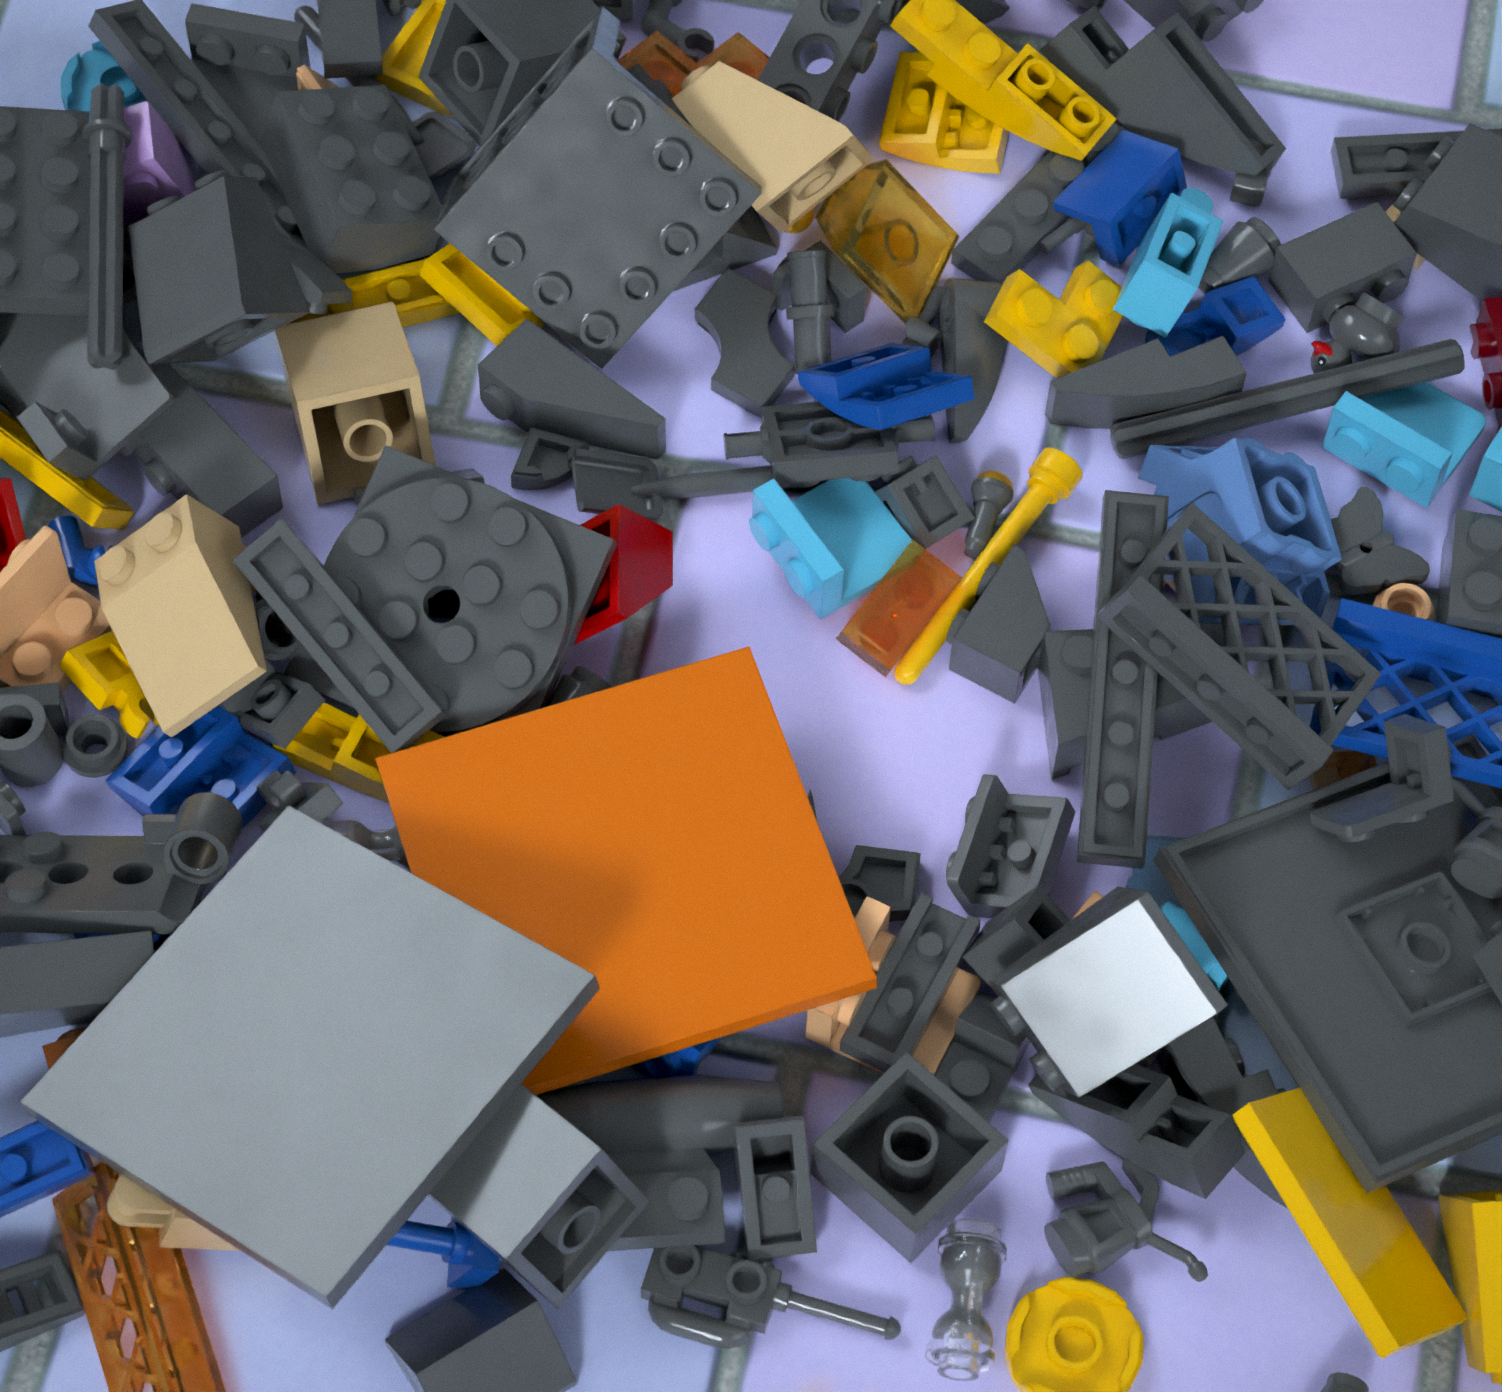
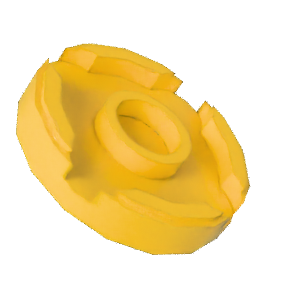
(1073, 1339)

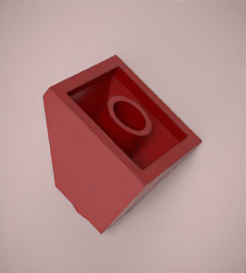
(637, 571)

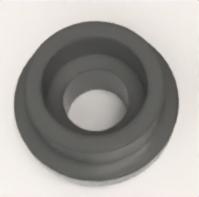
(90, 731)

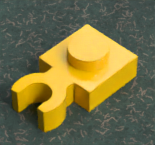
(108, 680)

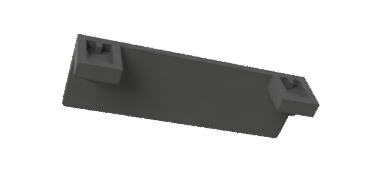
(74, 410)

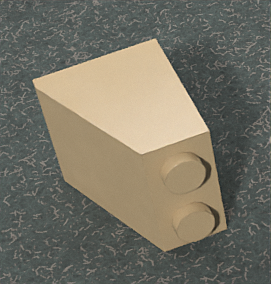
(773, 138)
(353, 395)

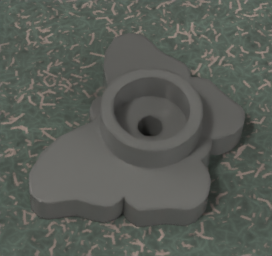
(1384, 564)

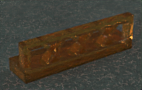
(149, 1289)

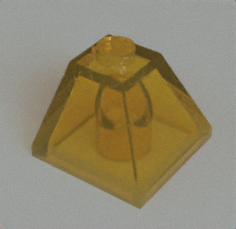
(888, 236)

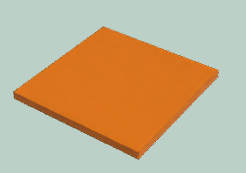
(647, 845)

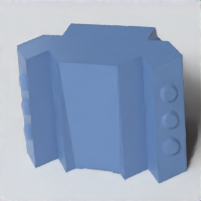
(1263, 503)

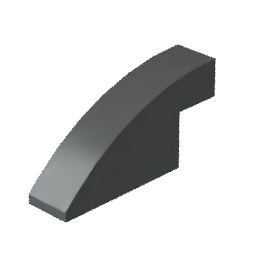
(1166, 91)

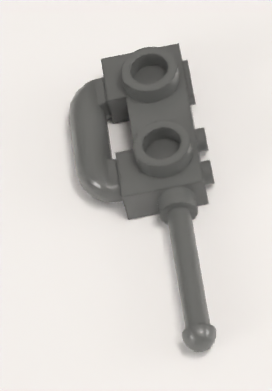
(740, 1286)

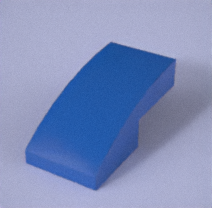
(1236, 311)

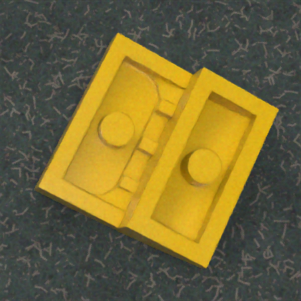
(934, 126)

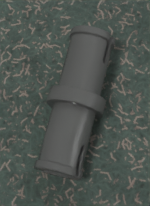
(809, 308)

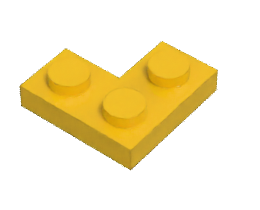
(1054, 331)

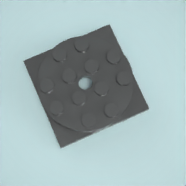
(518, 580)

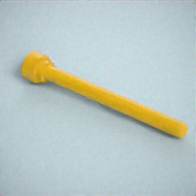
(1051, 478)

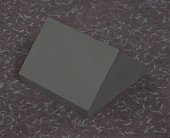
(483, 1342)

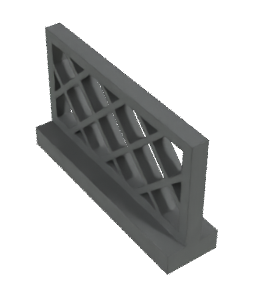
(1218, 676)

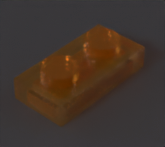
(898, 608)

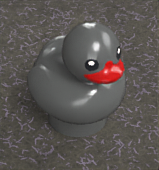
(1363, 328)

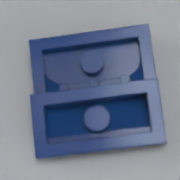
(885, 386)
(202, 758)

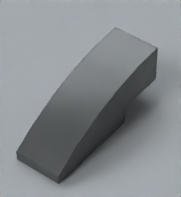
(1143, 384)
(1153, 1127)

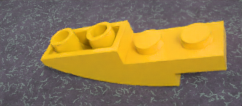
(1006, 87)

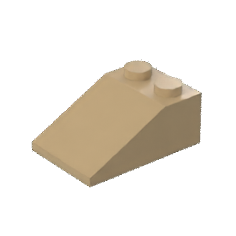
(182, 612)

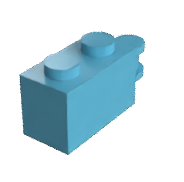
(1169, 262)

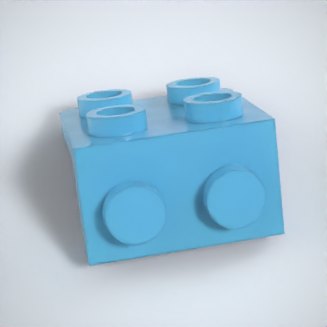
(1405, 437)
(829, 540)

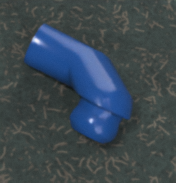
(77, 556)

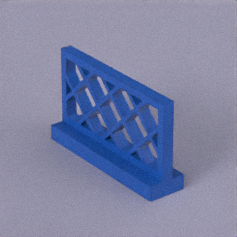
(1427, 651)

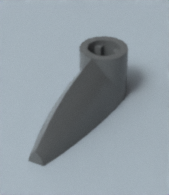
(970, 348)

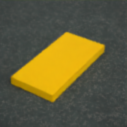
(1354, 1233)

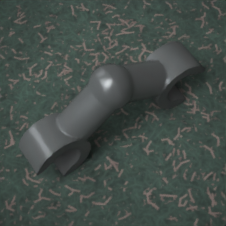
(657, 20)

